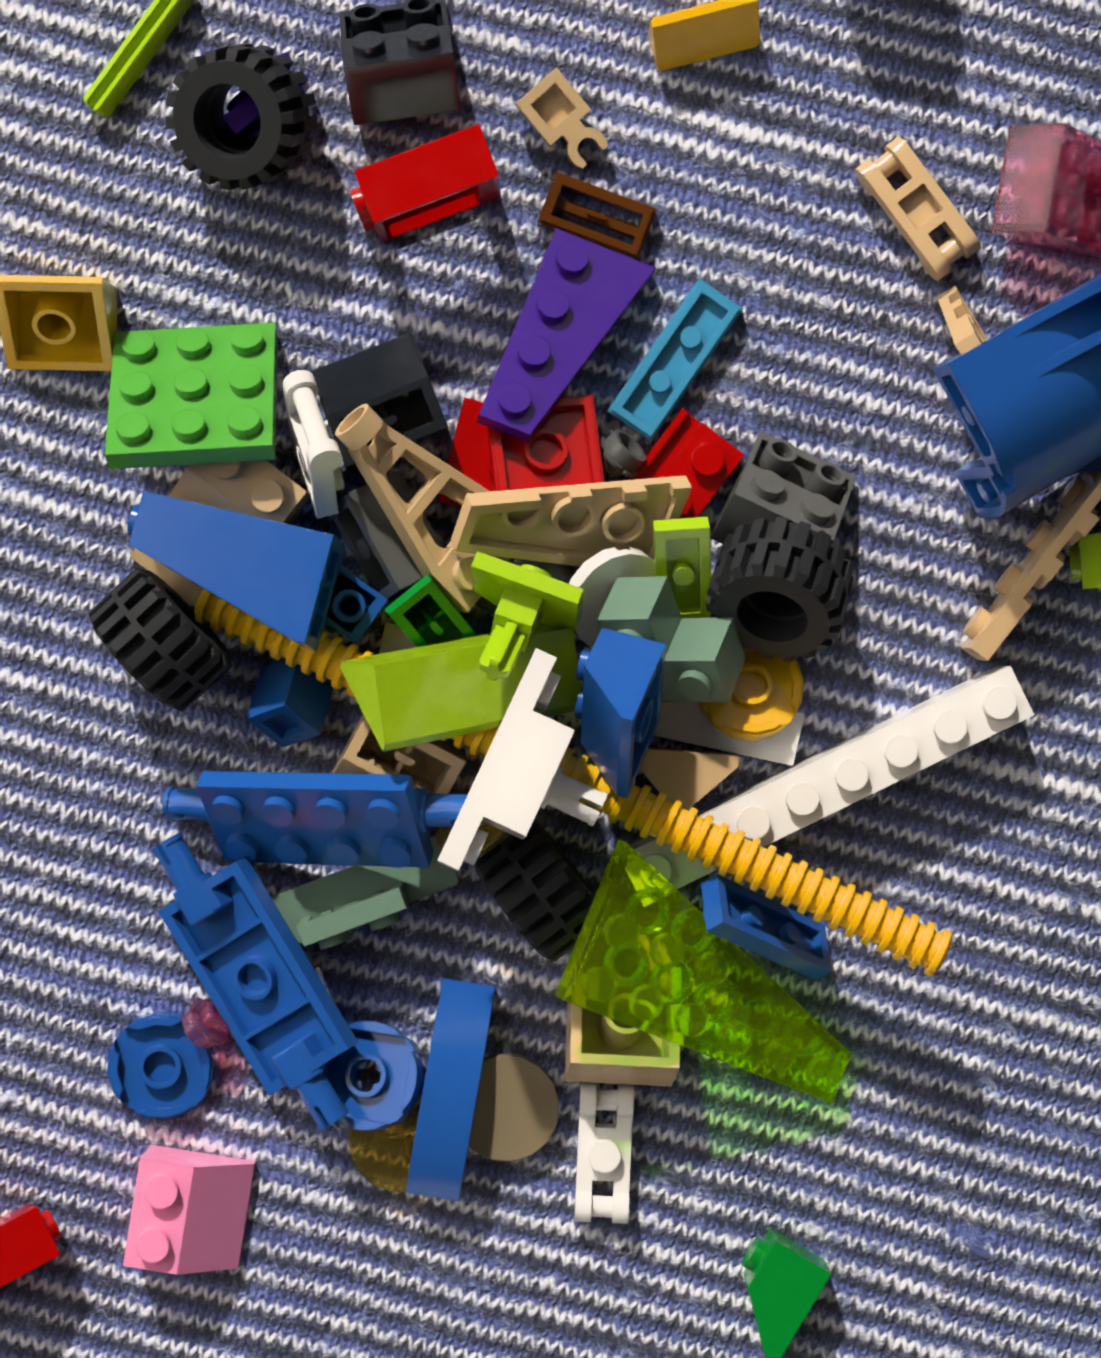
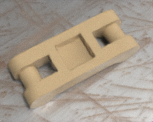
(918, 208)

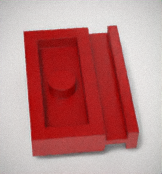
(691, 451)

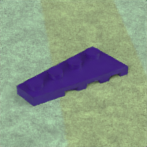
(564, 319)

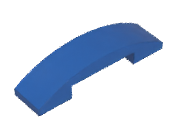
(450, 1089)

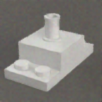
(521, 771)

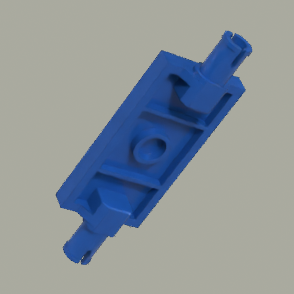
(316, 817)
(256, 977)

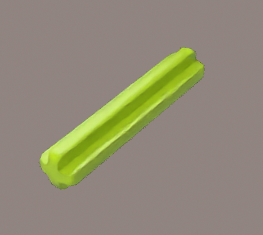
(134, 55)

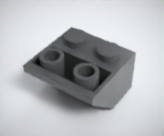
(785, 484)

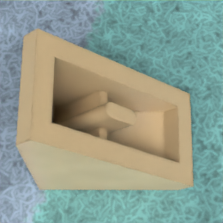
(687, 773)

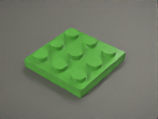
(192, 396)

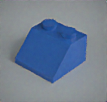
(620, 703)

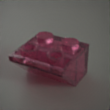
(1050, 190)

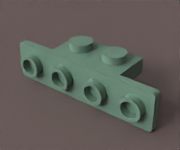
(356, 896)

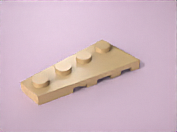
(1075, 519)
(568, 520)

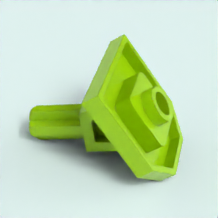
(523, 600)

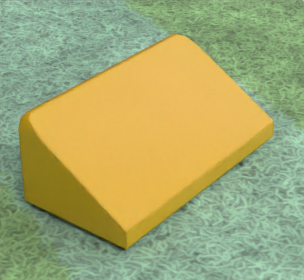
(704, 32)

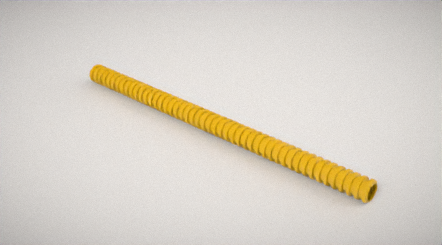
(652, 816)

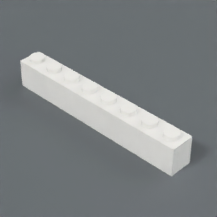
(857, 767)

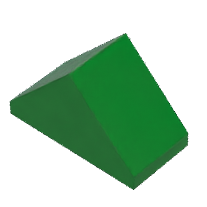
(428, 615)

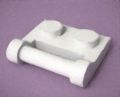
(315, 451)

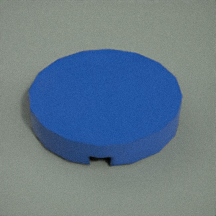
(159, 1067)

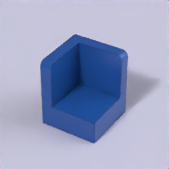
(289, 704)

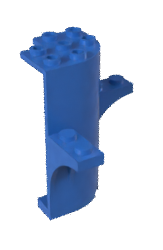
(1030, 401)

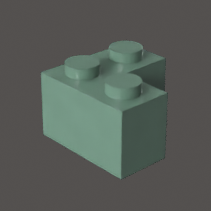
(700, 653)

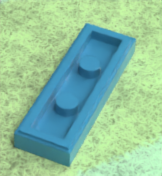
(674, 360)

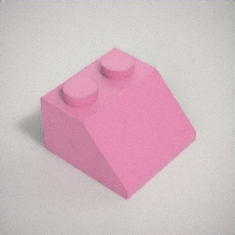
(188, 1211)

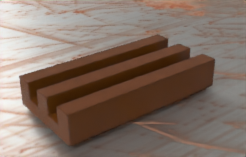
(604, 197)

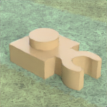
(556, 112)

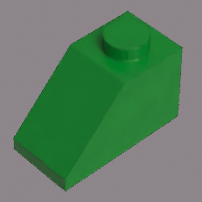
(782, 1288)

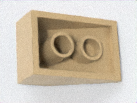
(240, 487)
(615, 1052)

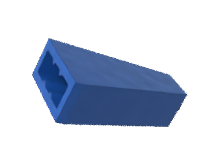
(253, 563)

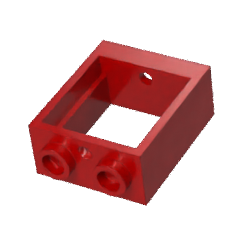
(426, 184)

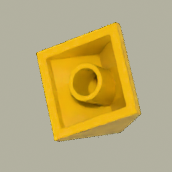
(58, 322)

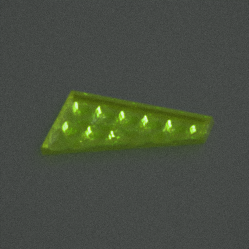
(660, 971)

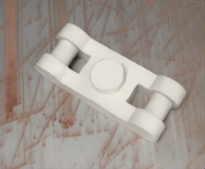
(604, 1153)

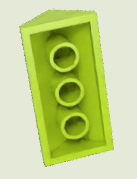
(443, 694)

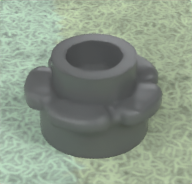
(621, 454)

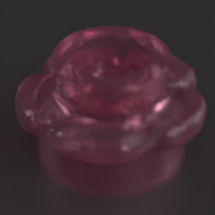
(204, 1024)

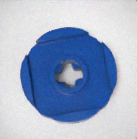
(399, 1082)

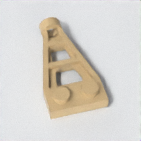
(444, 566)

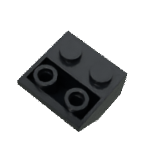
(398, 60)
(391, 383)

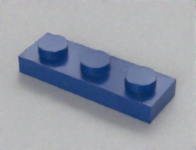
(765, 927)

